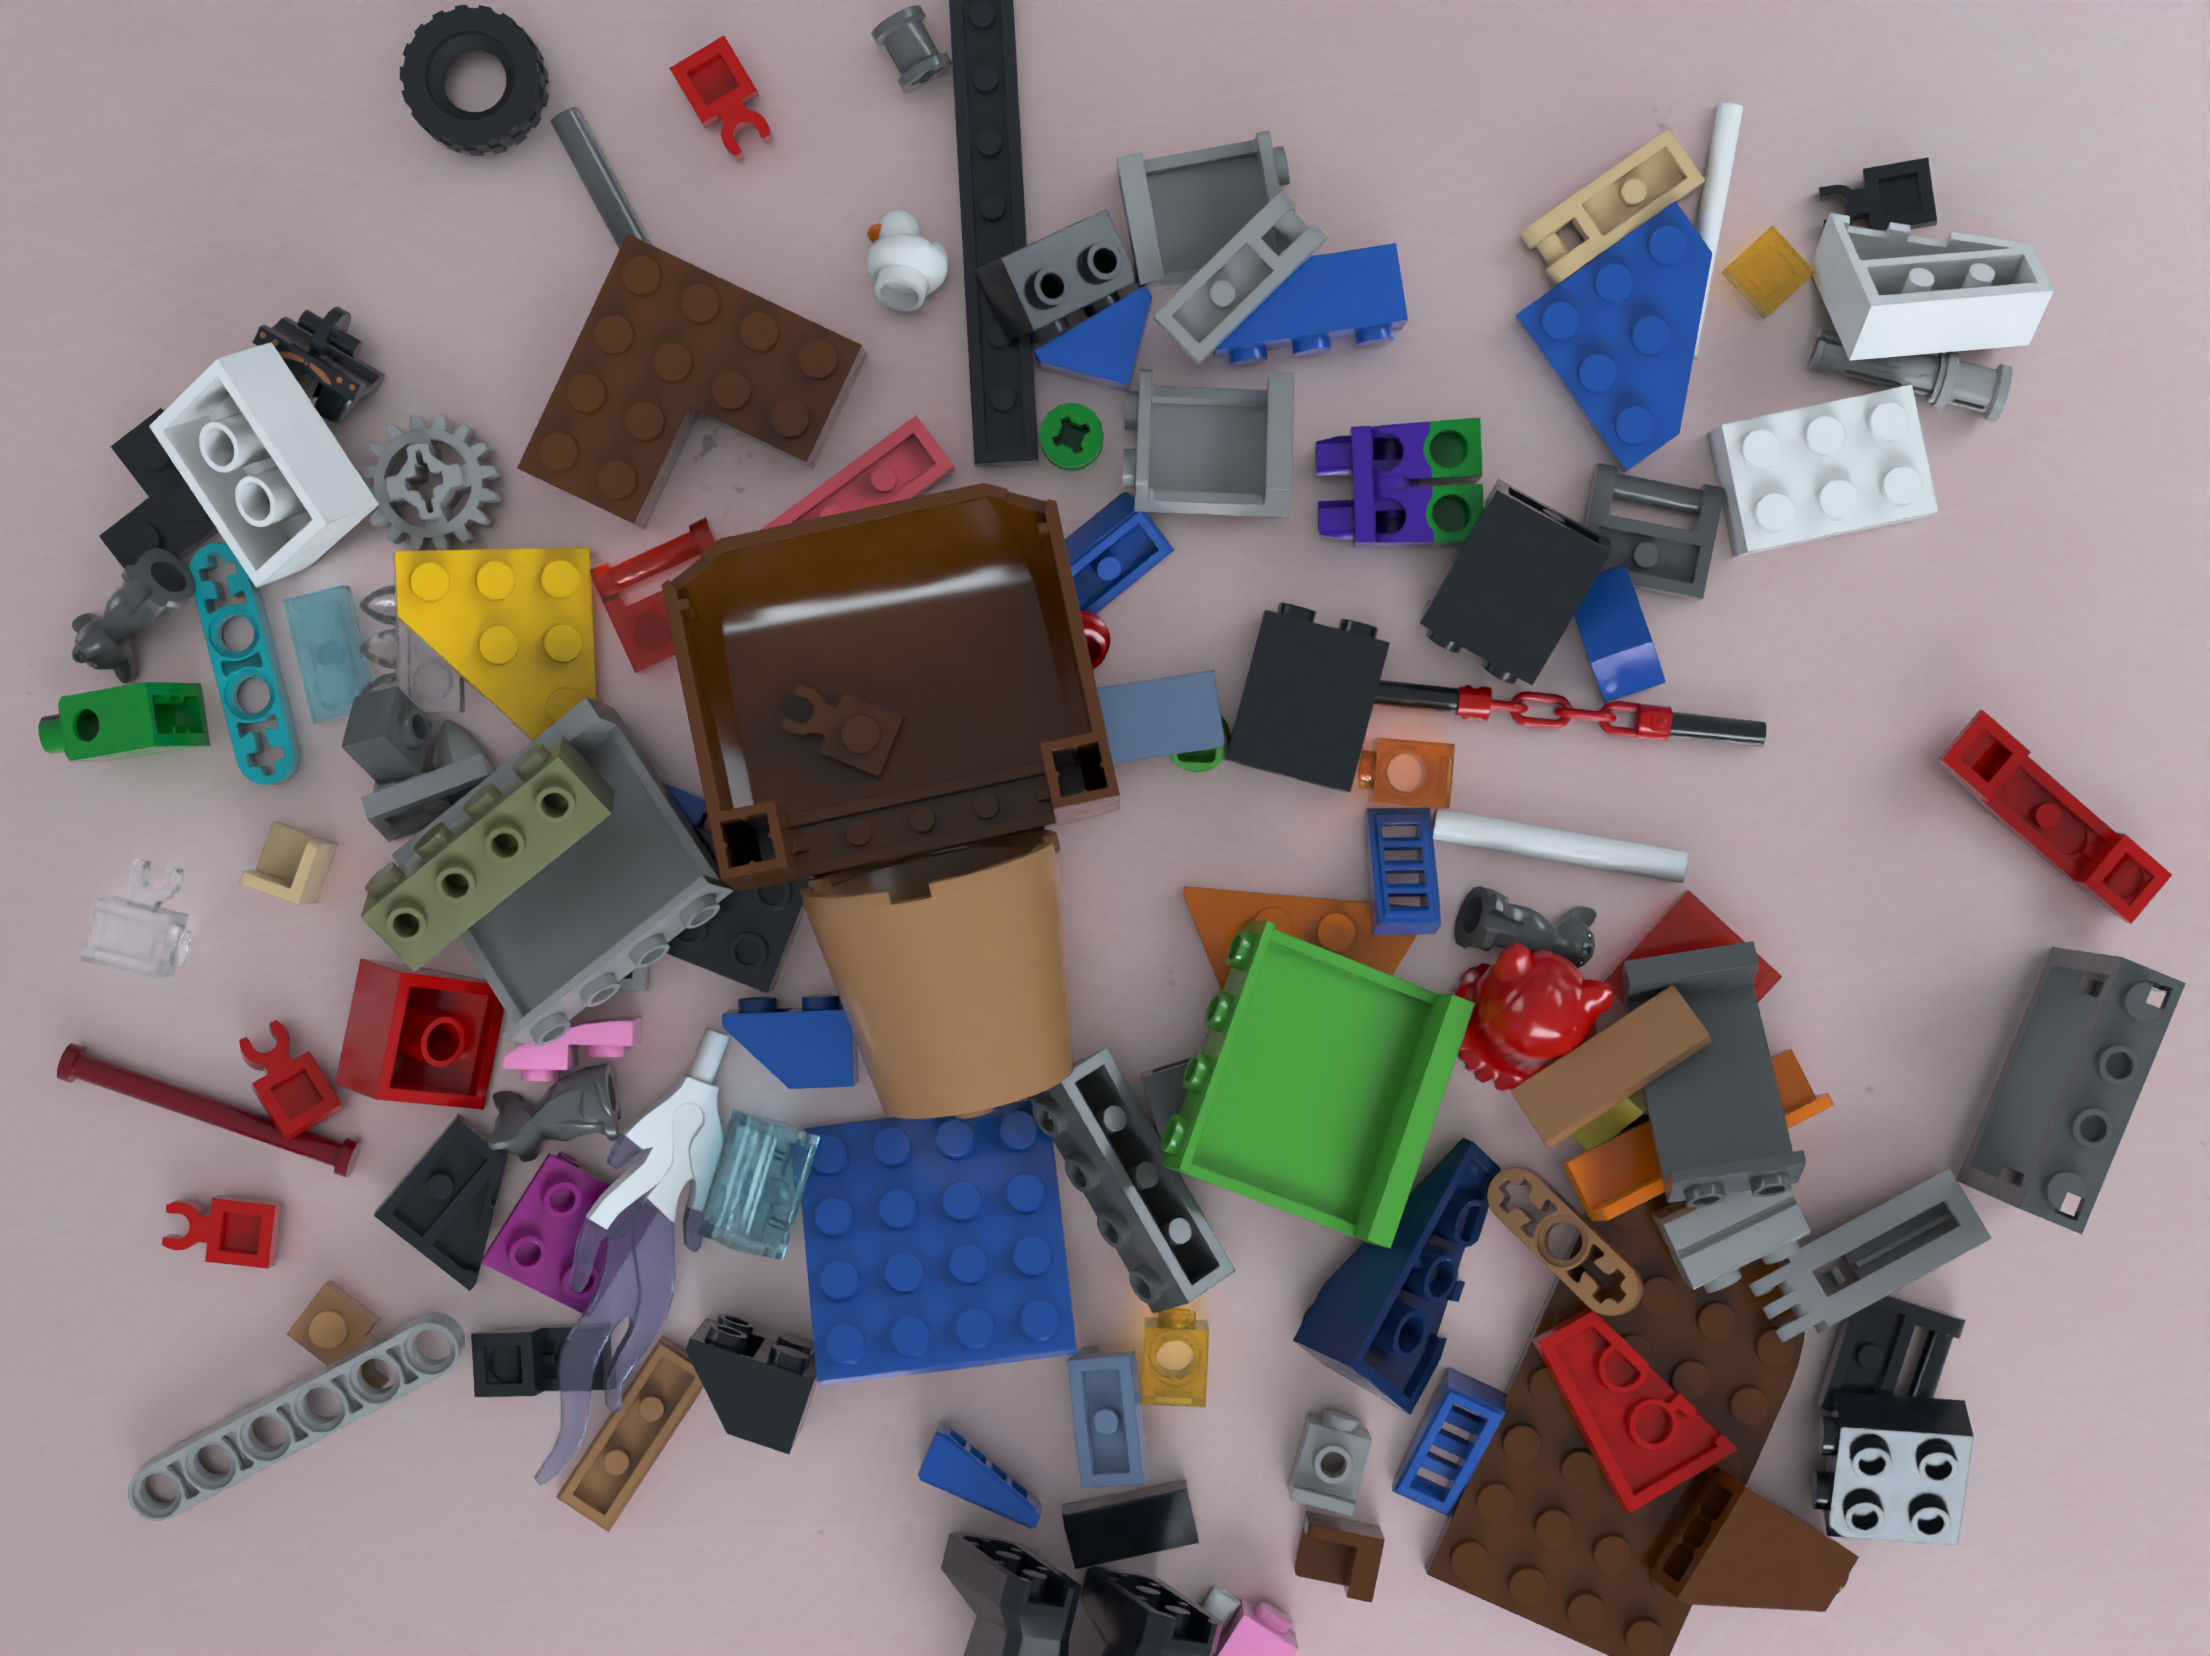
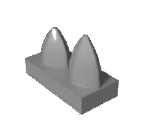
(417, 800)

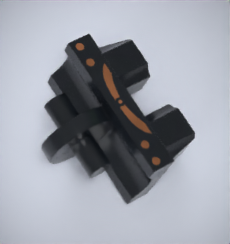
(326, 354)

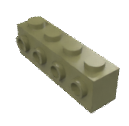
(487, 852)

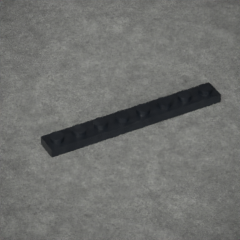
(992, 224)

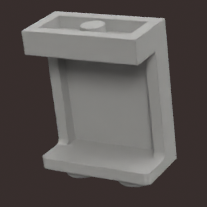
(1194, 203)
(1211, 448)

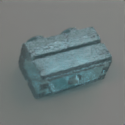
(757, 1185)

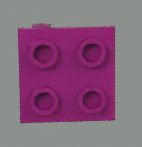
(542, 1232)

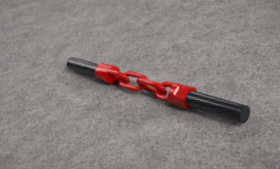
(1649, 721)

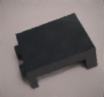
(1515, 584)
(1308, 698)

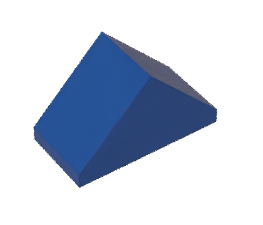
(1103, 346)
(1617, 636)

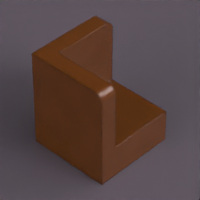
(1340, 1553)

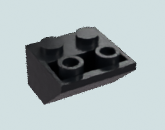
(754, 1382)

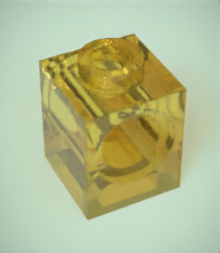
(1181, 1386)

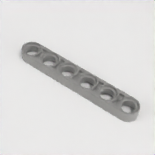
(292, 1410)

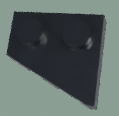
(449, 1200)

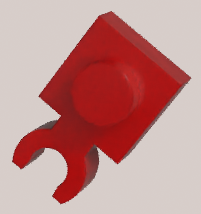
(719, 90)
(292, 1090)
(235, 1230)

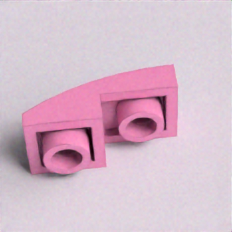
(600, 1036)

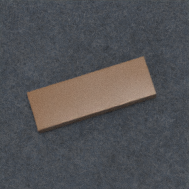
(1611, 1066)
(633, 1436)

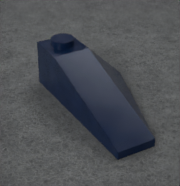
(1384, 1304)

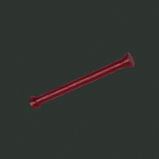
(76, 1064)

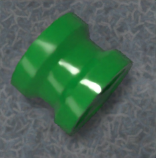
(1075, 447)

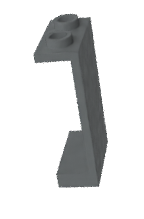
(1721, 1109)

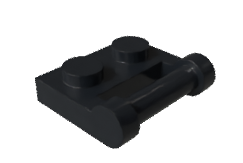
(1875, 1345)

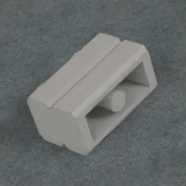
(1722, 1237)

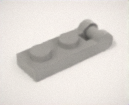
(1238, 279)

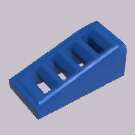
(1402, 920)
(1469, 1394)
(968, 1474)

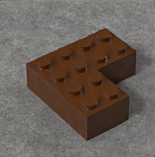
(674, 348)

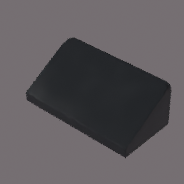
(1129, 1524)

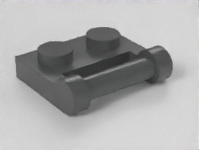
(1656, 554)

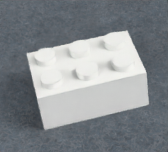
(263, 464)
(1822, 471)

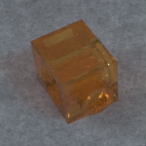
(1436, 772)

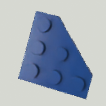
(1628, 333)

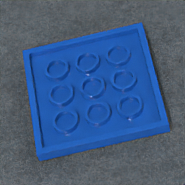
(935, 1246)

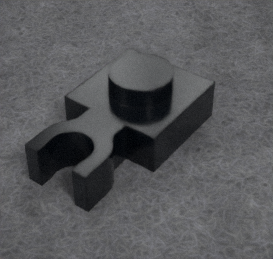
(1890, 194)

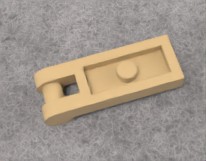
(1614, 205)

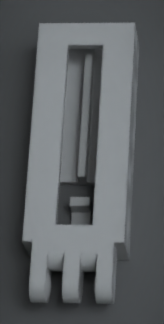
(1883, 1248)

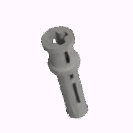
(1938, 378)

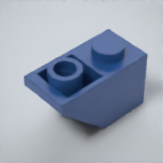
(798, 1045)

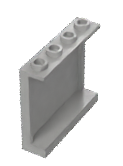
(603, 900)

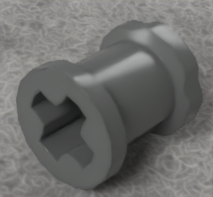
(911, 48)

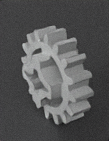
(457, 480)

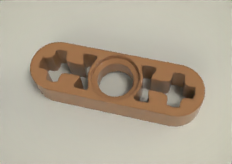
(1589, 1286)

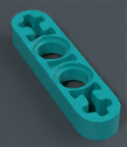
(234, 667)

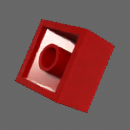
(420, 1036)

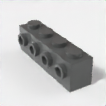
(1138, 1203)

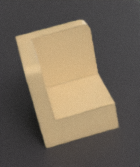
(291, 865)

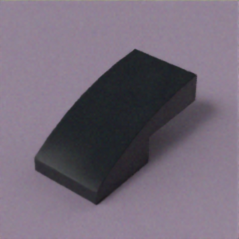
(524, 1360)

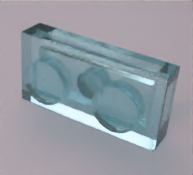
(328, 651)

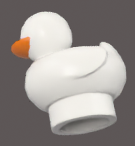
(903, 262)

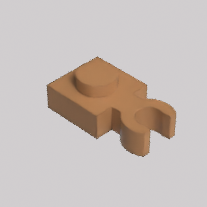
(335, 1327)

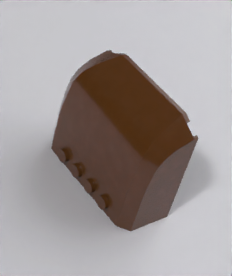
(923, 607)

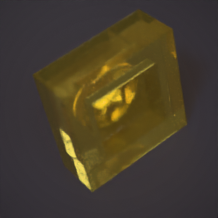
(1768, 272)

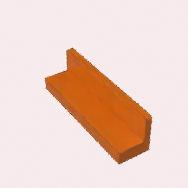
(1627, 1168)

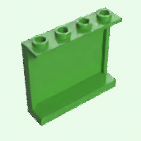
(1315, 1084)

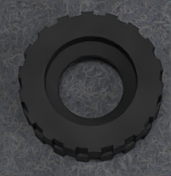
(439, 44)

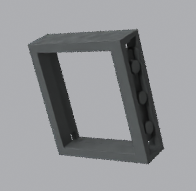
(2070, 1084)

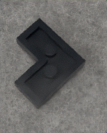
(171, 514)

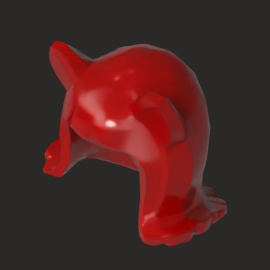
(1526, 1014)

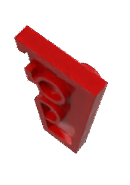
(1627, 1414)

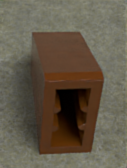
(1750, 1553)

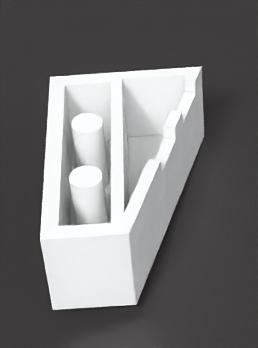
(1927, 294)

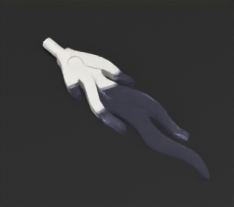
(637, 1218)

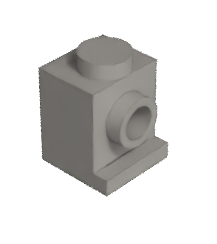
(1320, 1436)

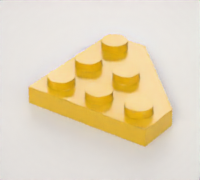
(506, 624)

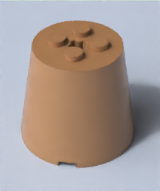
(952, 973)

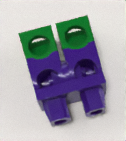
(1385, 479)

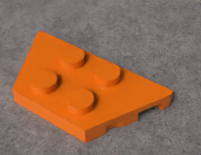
(1324, 922)

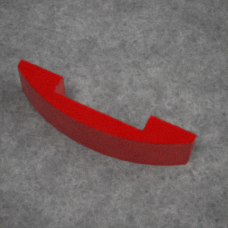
(2051, 819)

